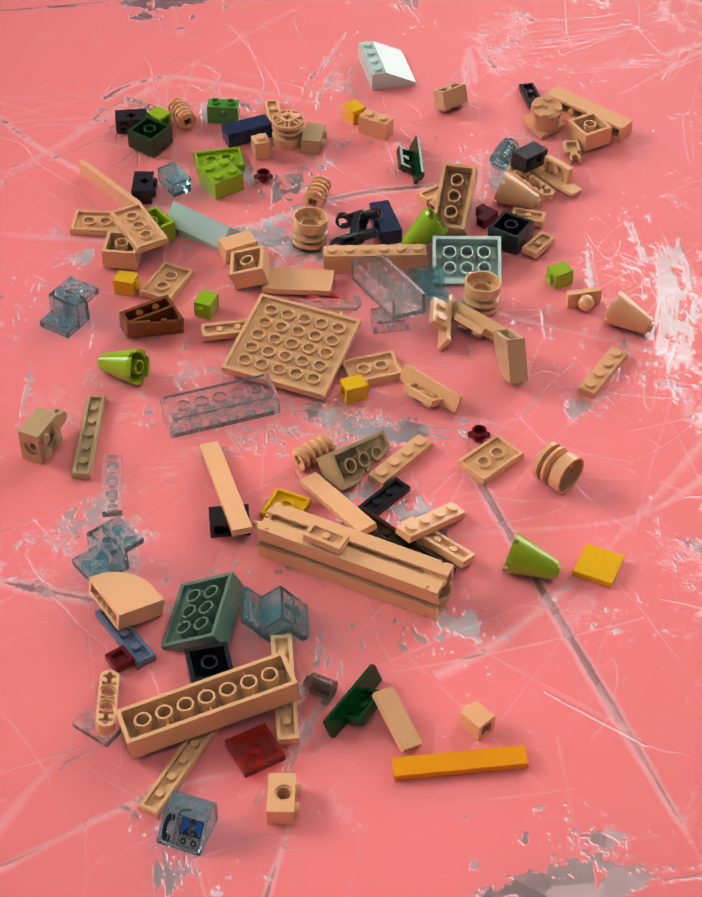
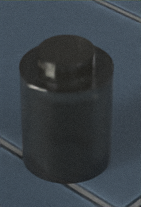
(320, 686)

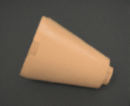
(516, 193)
(628, 315)

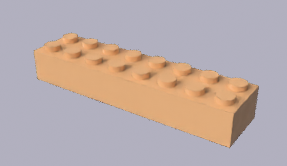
(208, 704)

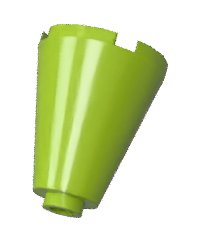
(424, 228)
(126, 365)
(530, 560)

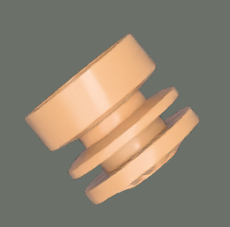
(287, 129)
(310, 228)
(482, 292)
(558, 467)

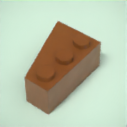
(152, 319)

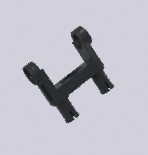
(358, 222)

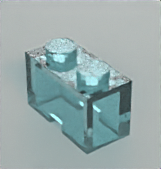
(175, 179)

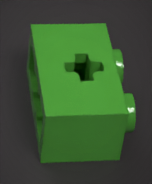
(223, 110)

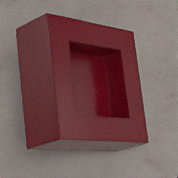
(119, 659)

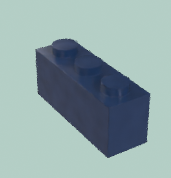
(240, 131)
(387, 226)

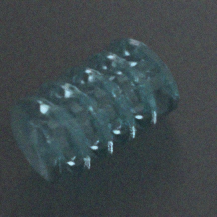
(502, 154)

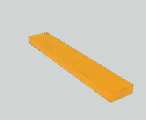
(459, 762)

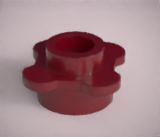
(263, 175)
(478, 433)

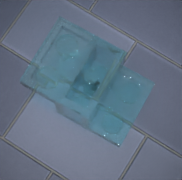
(430, 280)
(69, 307)
(108, 548)
(274, 613)

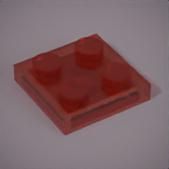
(255, 750)

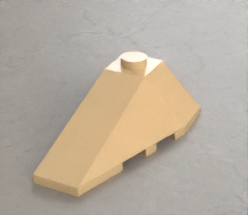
(350, 463)

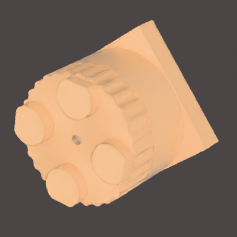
(544, 116)

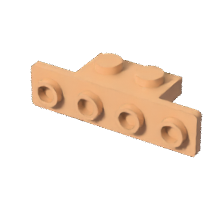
(557, 174)
(440, 318)
(474, 320)
(428, 390)

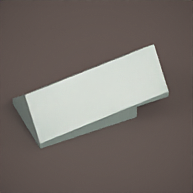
(198, 227)

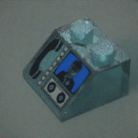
(187, 822)

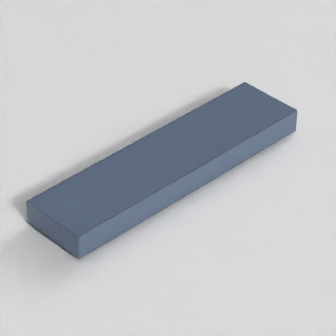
(130, 639)

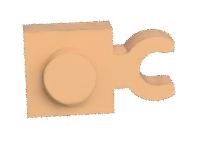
(572, 149)

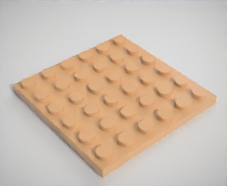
(293, 344)

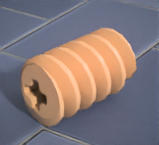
(182, 113)
(317, 192)
(310, 450)

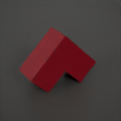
(485, 216)

